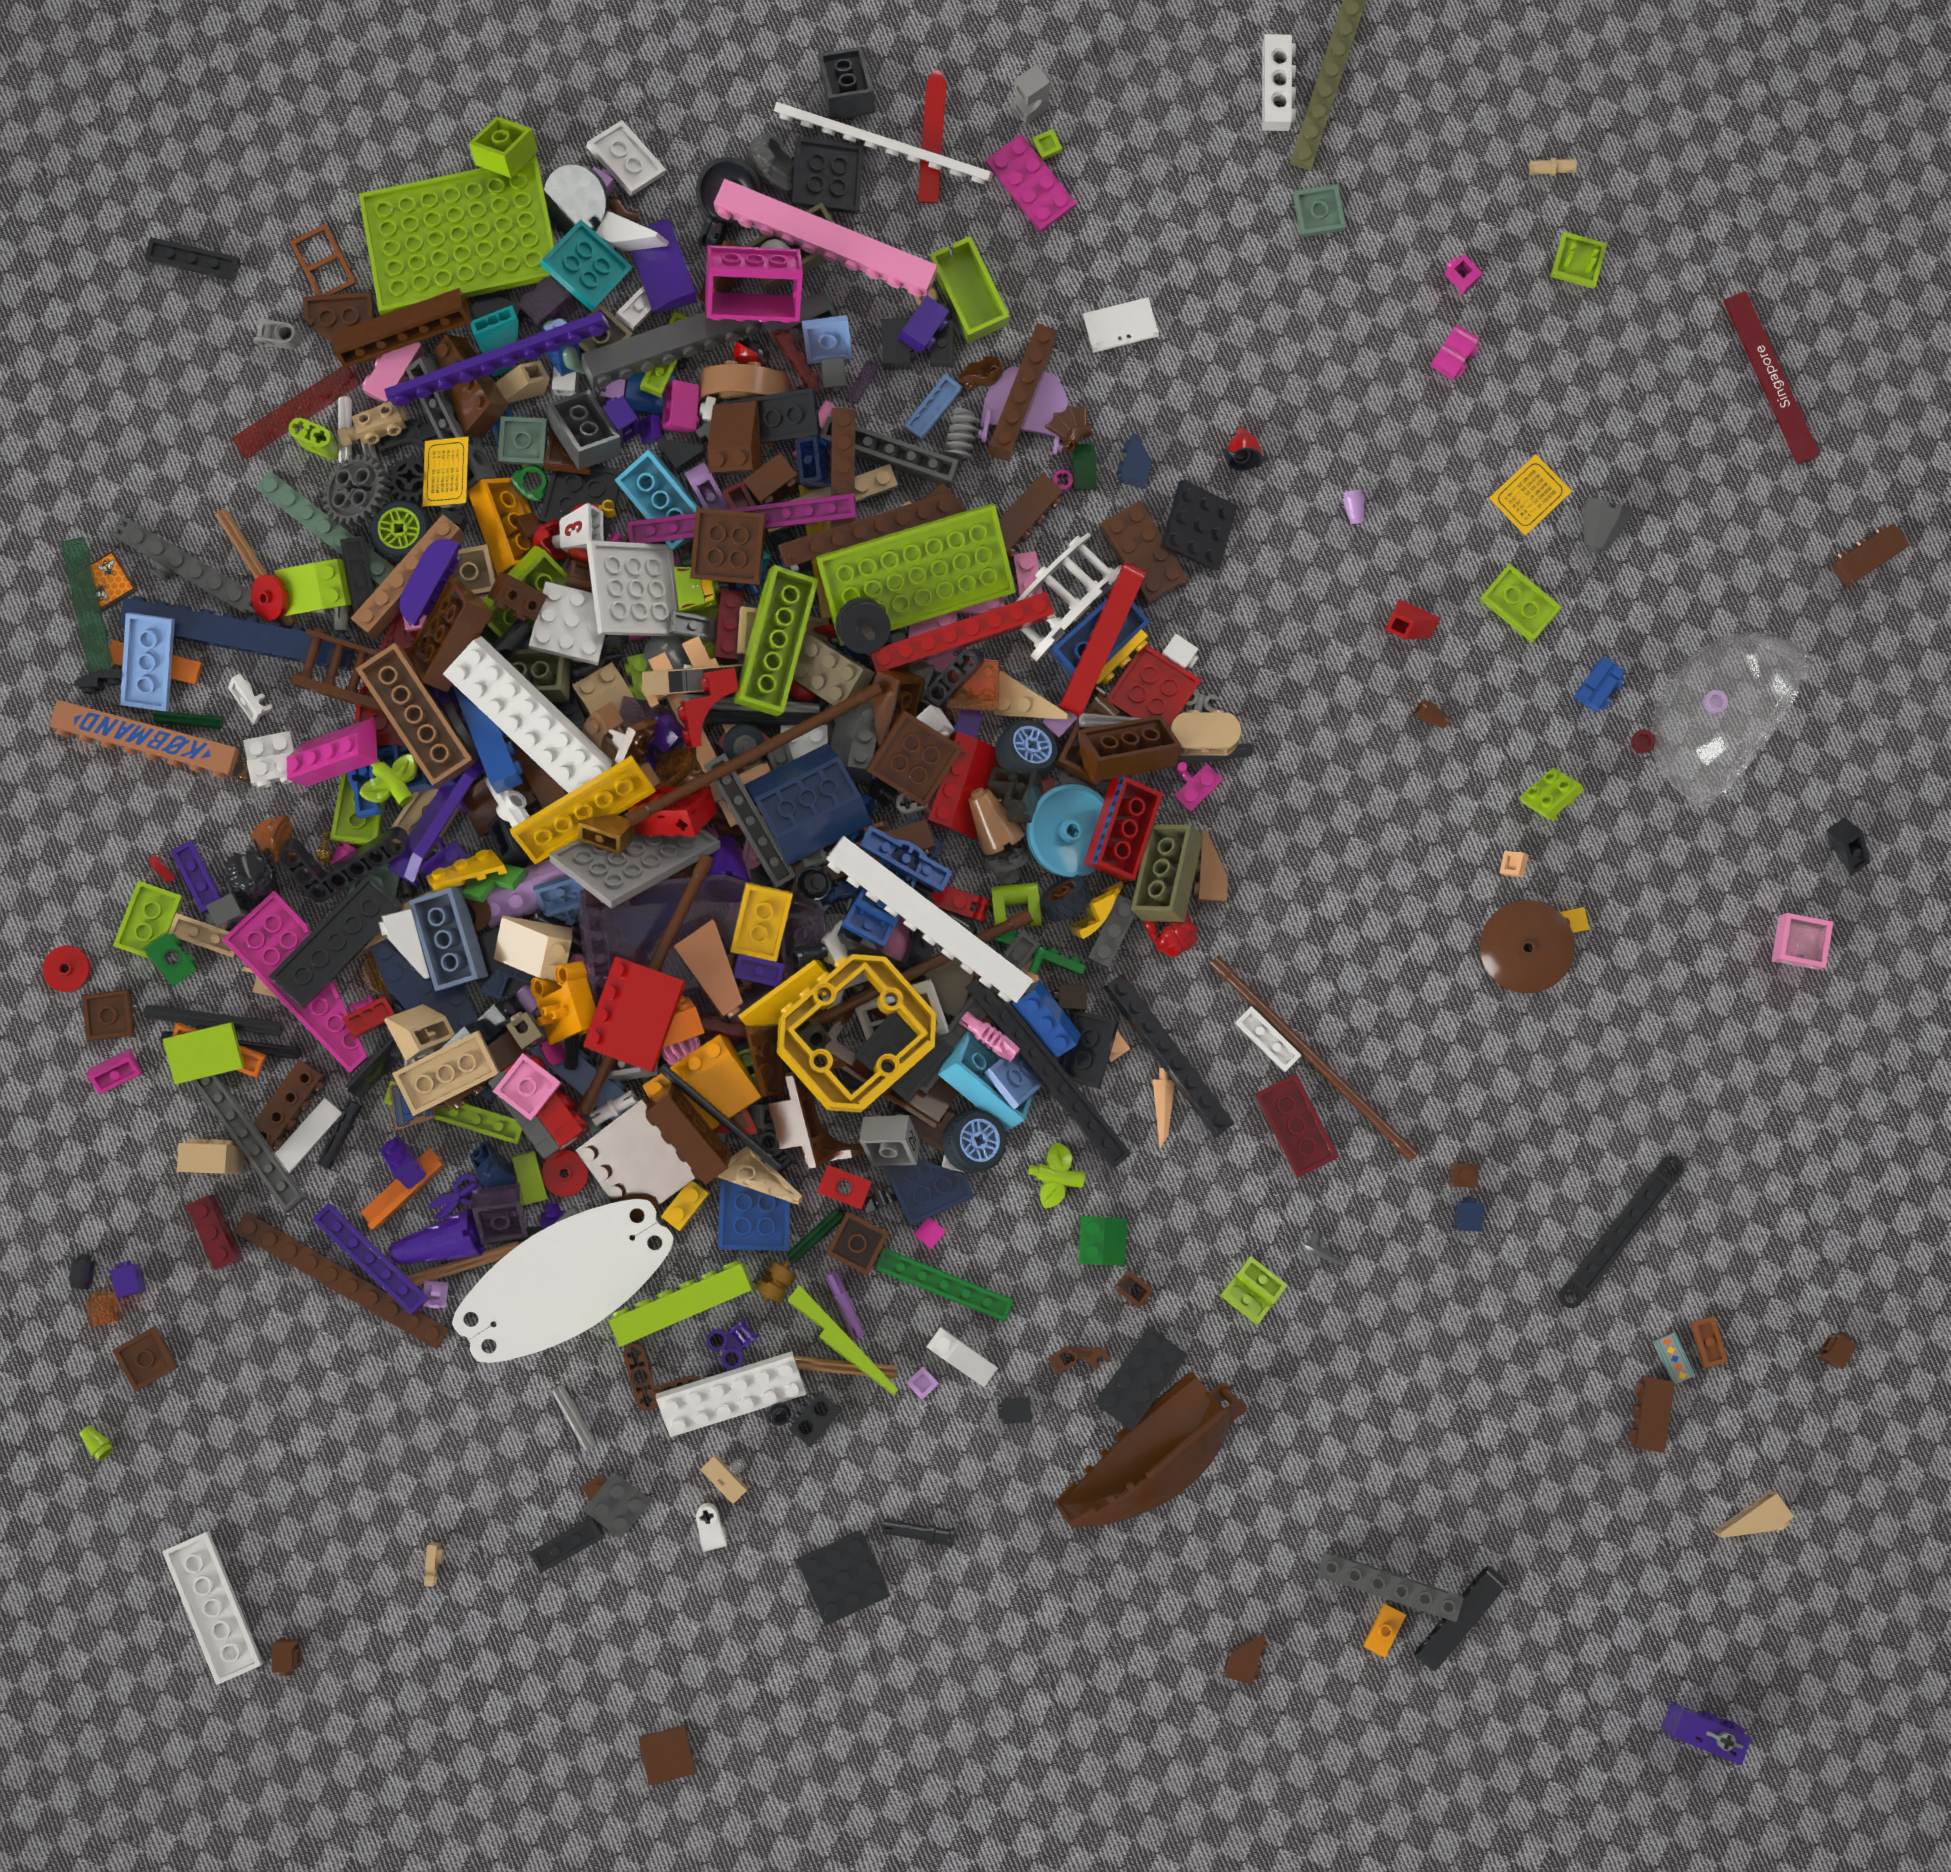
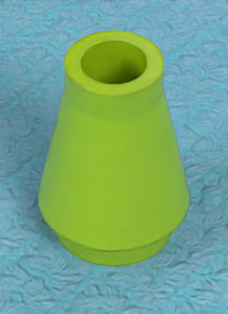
(96, 1443)

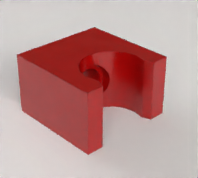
(859, 1187)

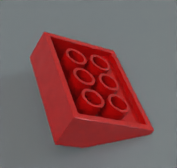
(970, 771)
(634, 1014)

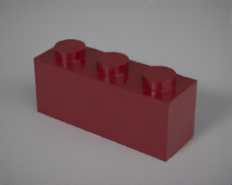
(727, 626)
(214, 1232)

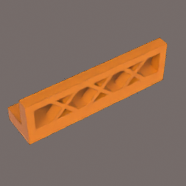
(397, 1195)

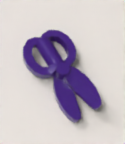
(453, 1199)

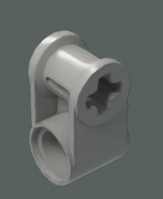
(272, 334)

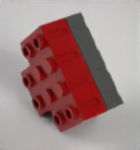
(556, 1123)

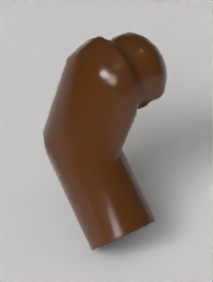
(618, 208)

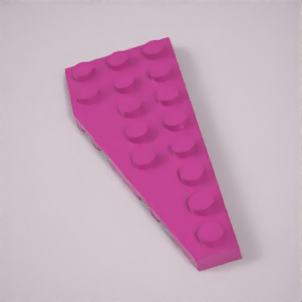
(263, 944)

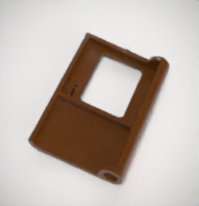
(924, 1106)

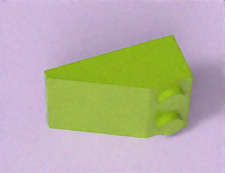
(315, 586)

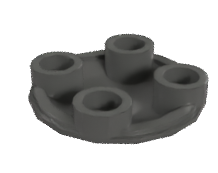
(671, 646)

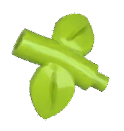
(391, 781)
(1056, 1175)

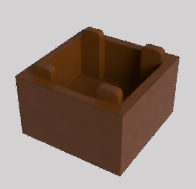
(772, 481)

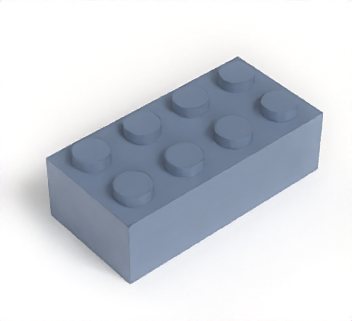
(448, 938)

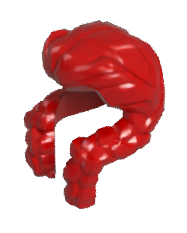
(1175, 936)

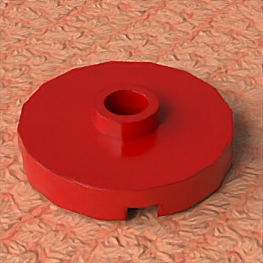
(269, 597)
(78, 971)
(576, 1179)

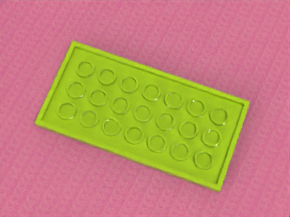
(922, 568)

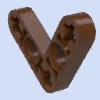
(654, 1389)

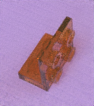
(980, 691)

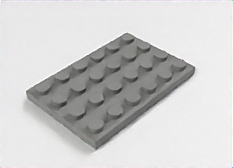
(641, 865)

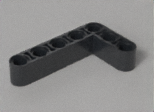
(344, 866)

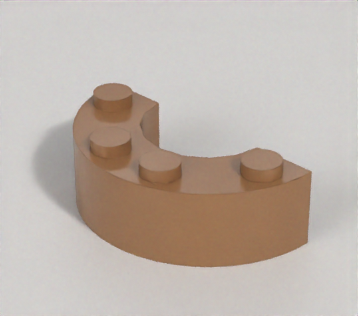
(741, 381)
(597, 729)

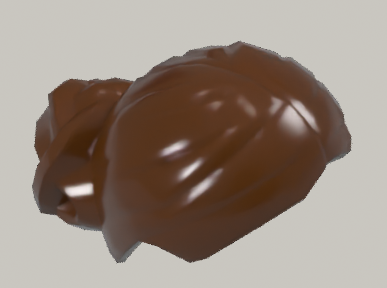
(981, 373)

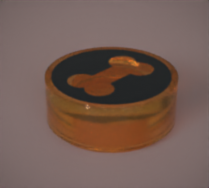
(241, 772)

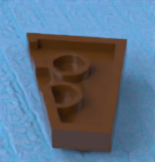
(767, 1063)

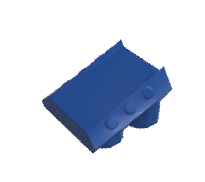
(643, 401)

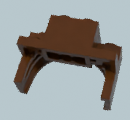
(799, 1125)

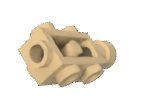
(374, 424)

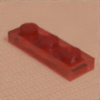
(796, 359)

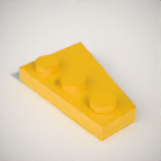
(462, 869)

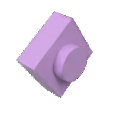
(922, 1382)

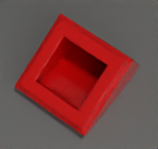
(826, 630)

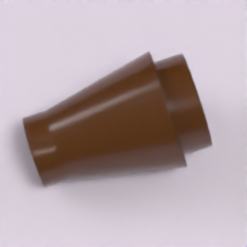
(1430, 713)

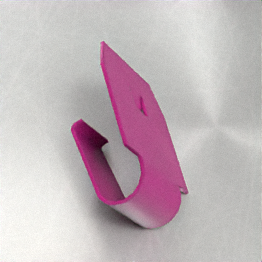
(549, 1052)

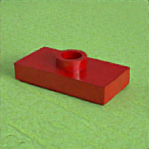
(368, 1017)

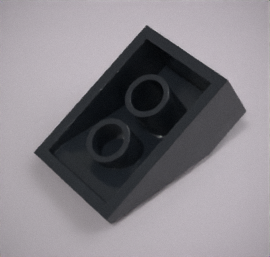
(846, 83)

